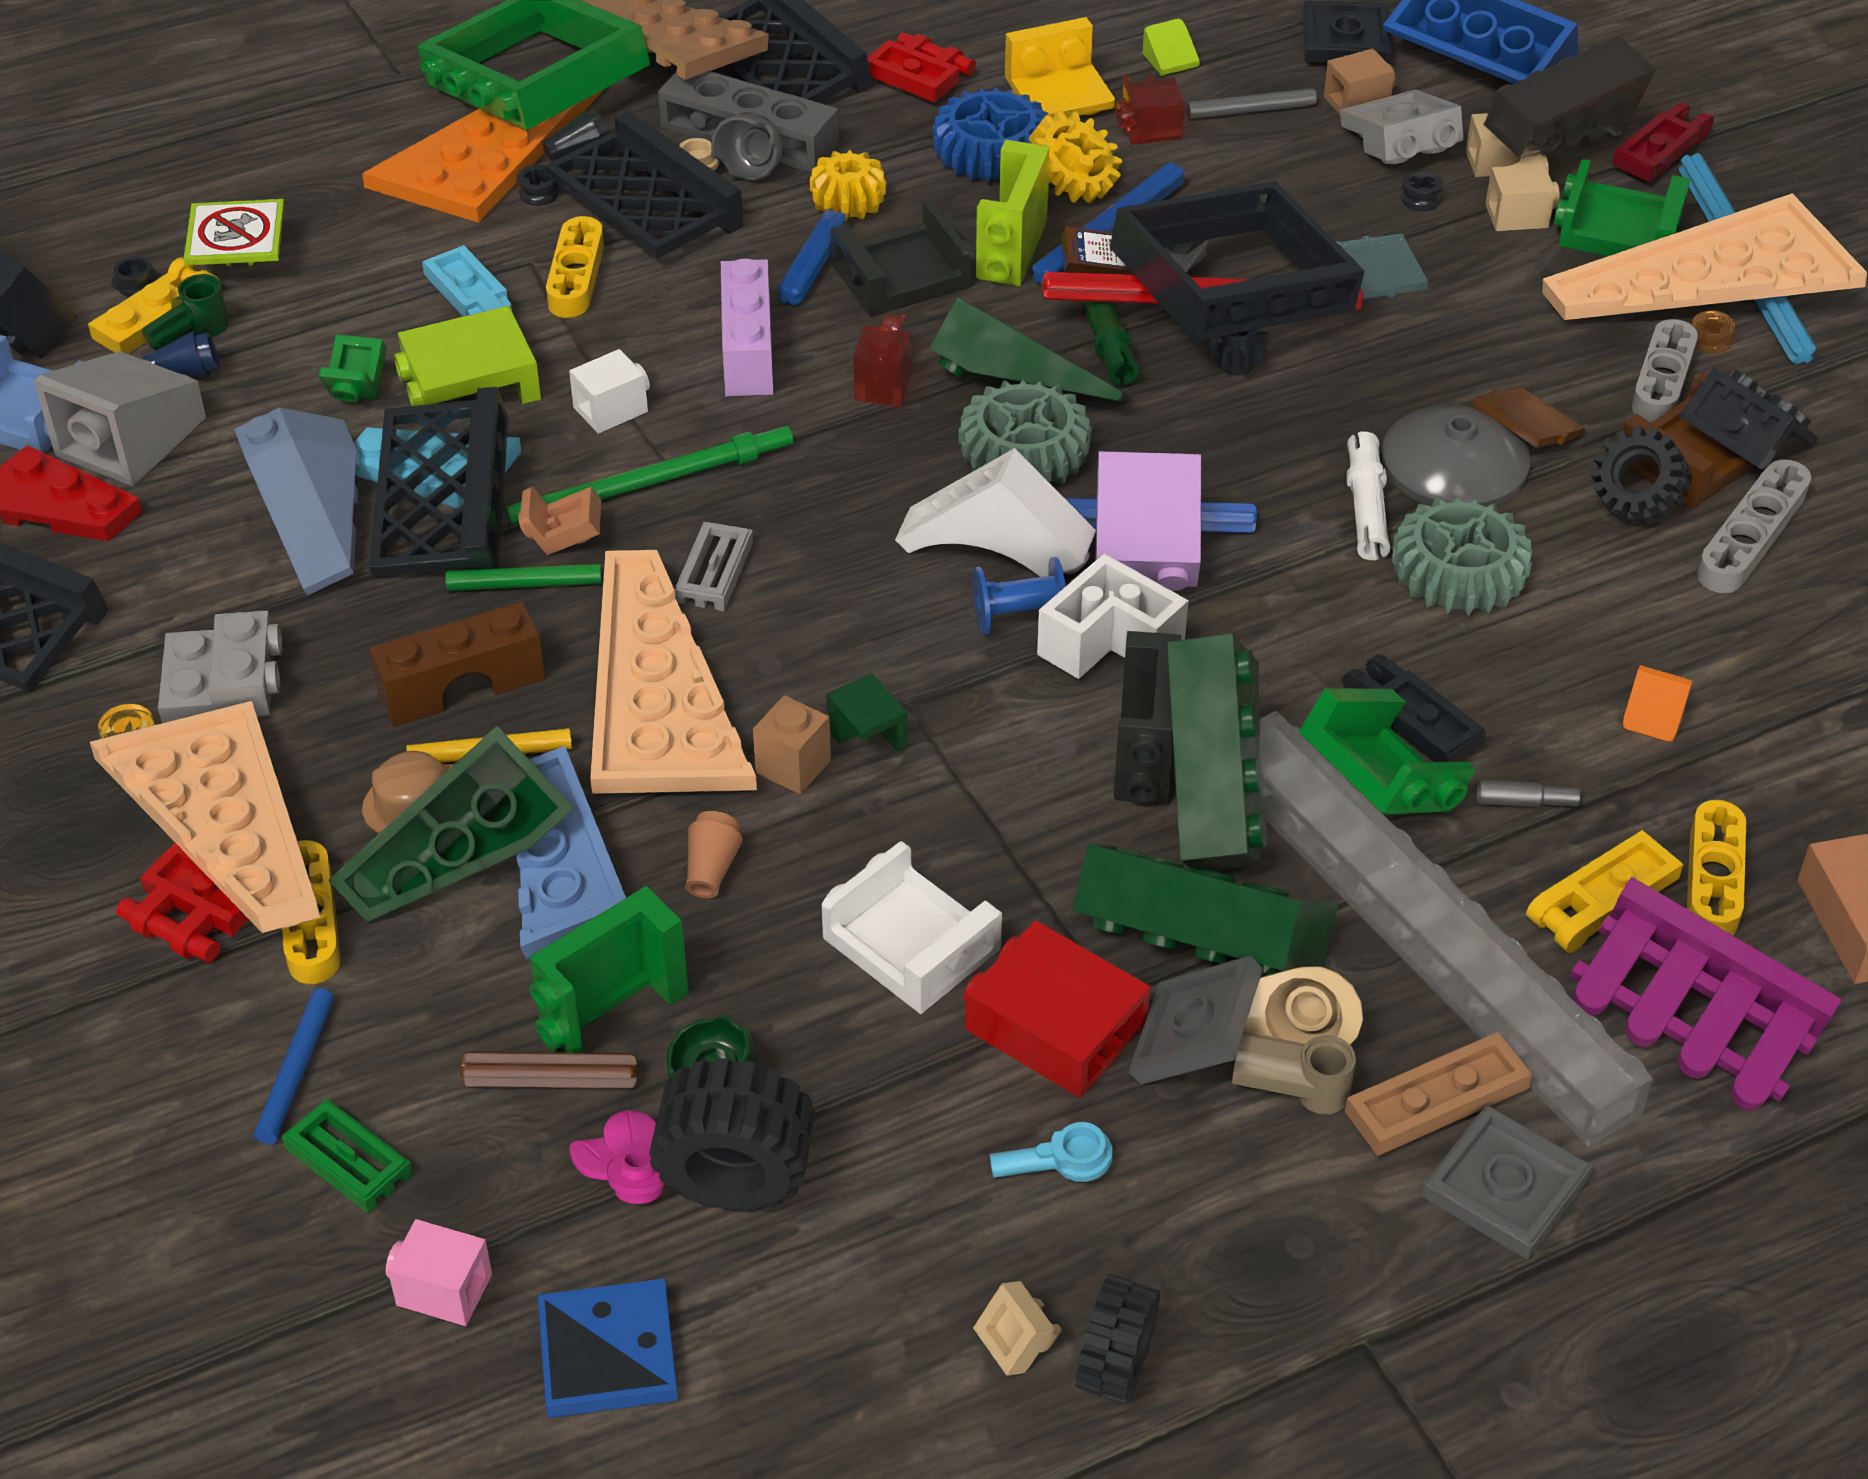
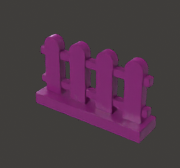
(1720, 967)

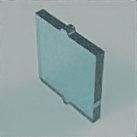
(1387, 265)

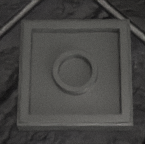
(1196, 1020)
(1506, 1181)

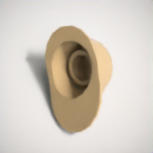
(1305, 1005)

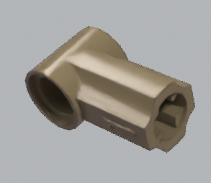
(1314, 1071)

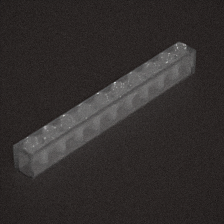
(1447, 937)

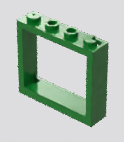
(609, 53)

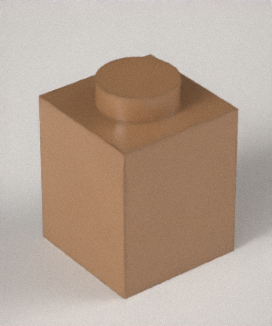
(1358, 79)
(792, 744)

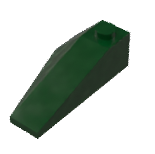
(997, 351)
(463, 823)

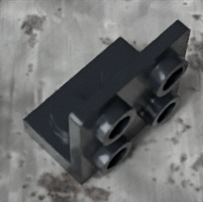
(1745, 417)

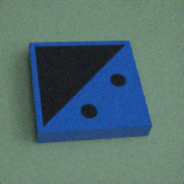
(606, 1348)

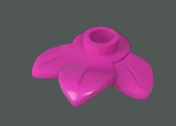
(622, 1157)

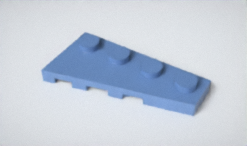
(569, 870)

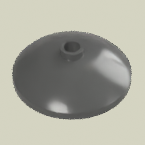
(1455, 453)

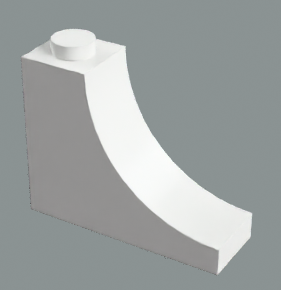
(1004, 510)

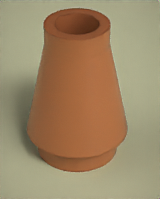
(711, 849)

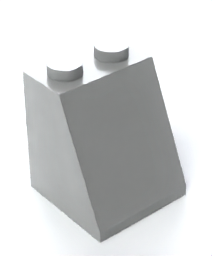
(118, 414)

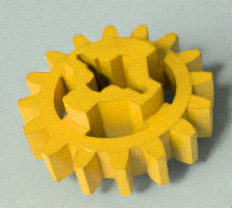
(1077, 156)

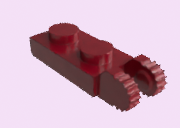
(1661, 142)

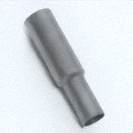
(1525, 794)

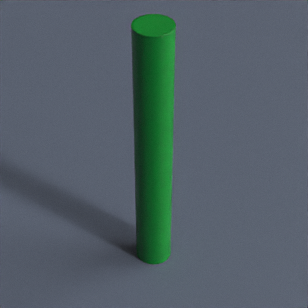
(523, 577)

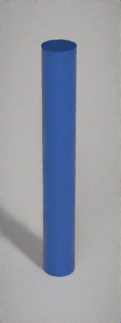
(294, 1066)

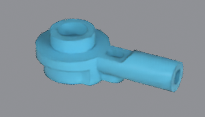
(1076, 1152)

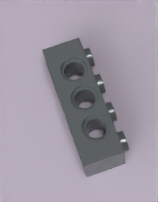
(702, 102)

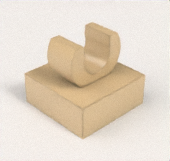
(1015, 1328)

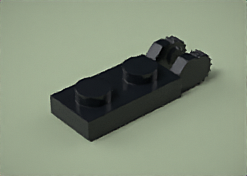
(1426, 717)

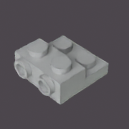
(1405, 125)
(221, 666)

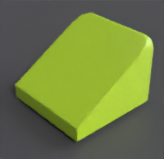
(1169, 47)

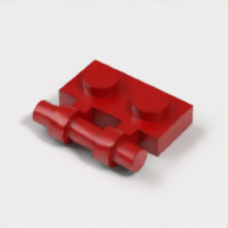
(919, 66)
(181, 884)

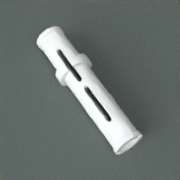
(1367, 482)

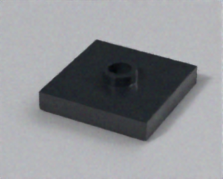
(1343, 29)

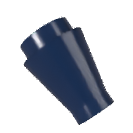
(189, 355)

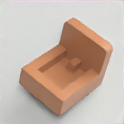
(561, 522)

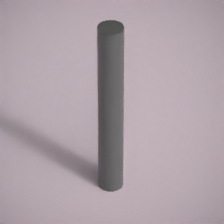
(1251, 103)

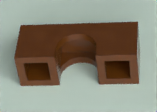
(420, 666)

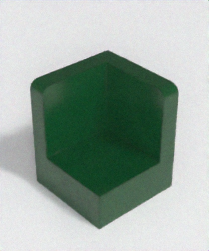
(865, 710)

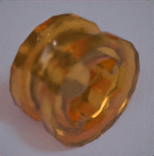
(1713, 322)

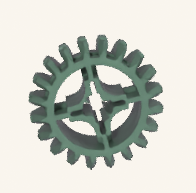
(1034, 420)
(1462, 555)

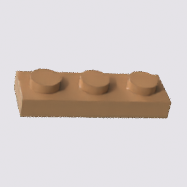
(1437, 1093)

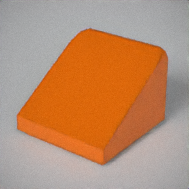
(1656, 704)

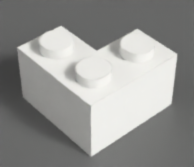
(1099, 610)

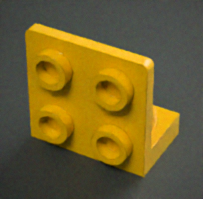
(1056, 68)

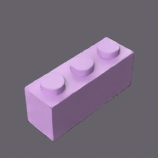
(746, 328)

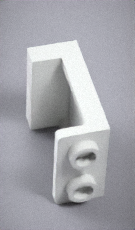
(908, 929)

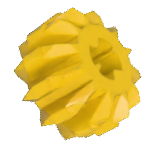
(848, 184)

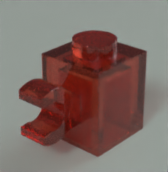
(1151, 110)
(883, 362)

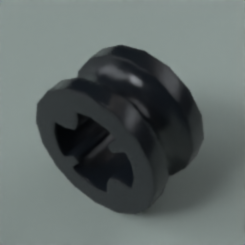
(537, 186)
(1421, 191)

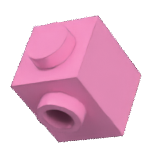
(439, 1272)

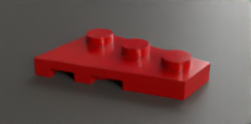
(60, 495)

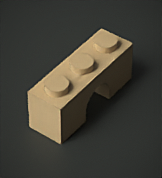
(1518, 189)

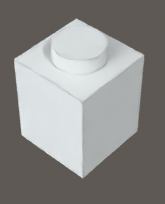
(609, 390)

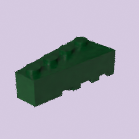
(1217, 752)
(1202, 910)

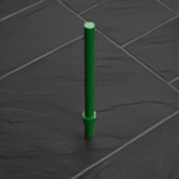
(740, 448)

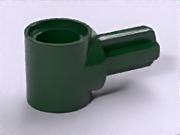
(196, 308)

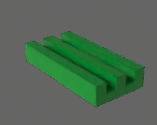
(377, 1182)

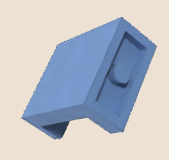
(20, 408)

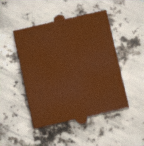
(1528, 417)

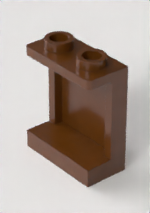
(1709, 462)

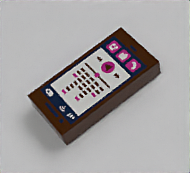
(1090, 252)

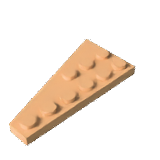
(1738, 257)

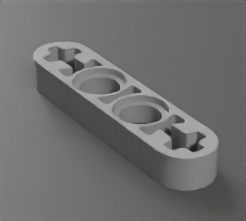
(1750, 523)

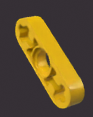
(579, 279)
(1728, 852)
(322, 929)

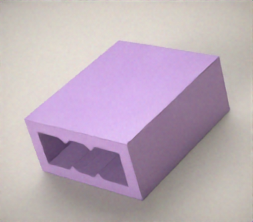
(1151, 514)

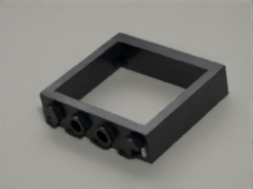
(1323, 286)

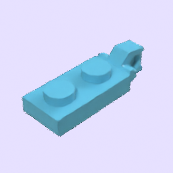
(465, 282)

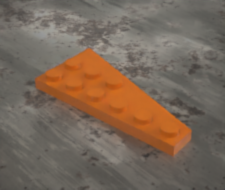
(466, 163)

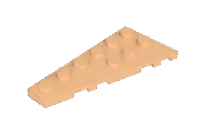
(656, 700)
(221, 804)

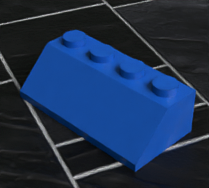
(1490, 35)

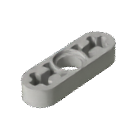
(1662, 357)

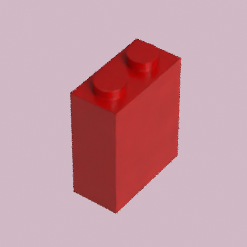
(1056, 1007)

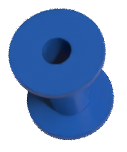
(1014, 596)

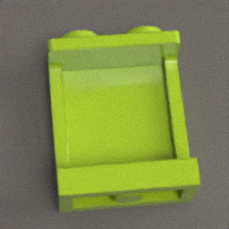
(1012, 228)
(465, 355)

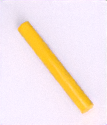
(527, 742)

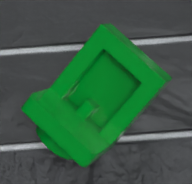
(354, 368)

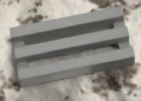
(705, 591)

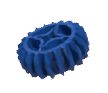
(974, 127)

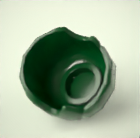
(709, 1041)

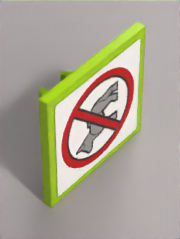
(234, 232)

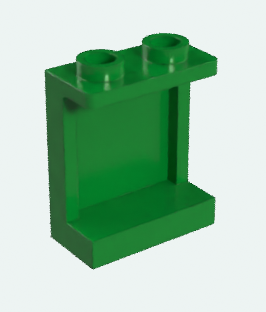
(1615, 218)
(1356, 738)
(605, 964)

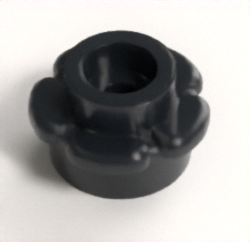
(133, 275)

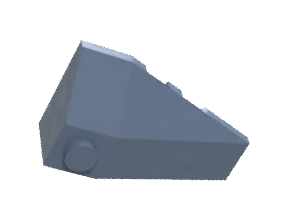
(309, 487)

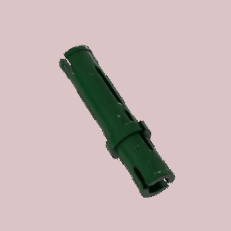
(1111, 341)

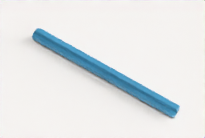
(1776, 310)

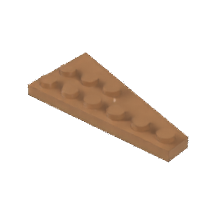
(688, 36)

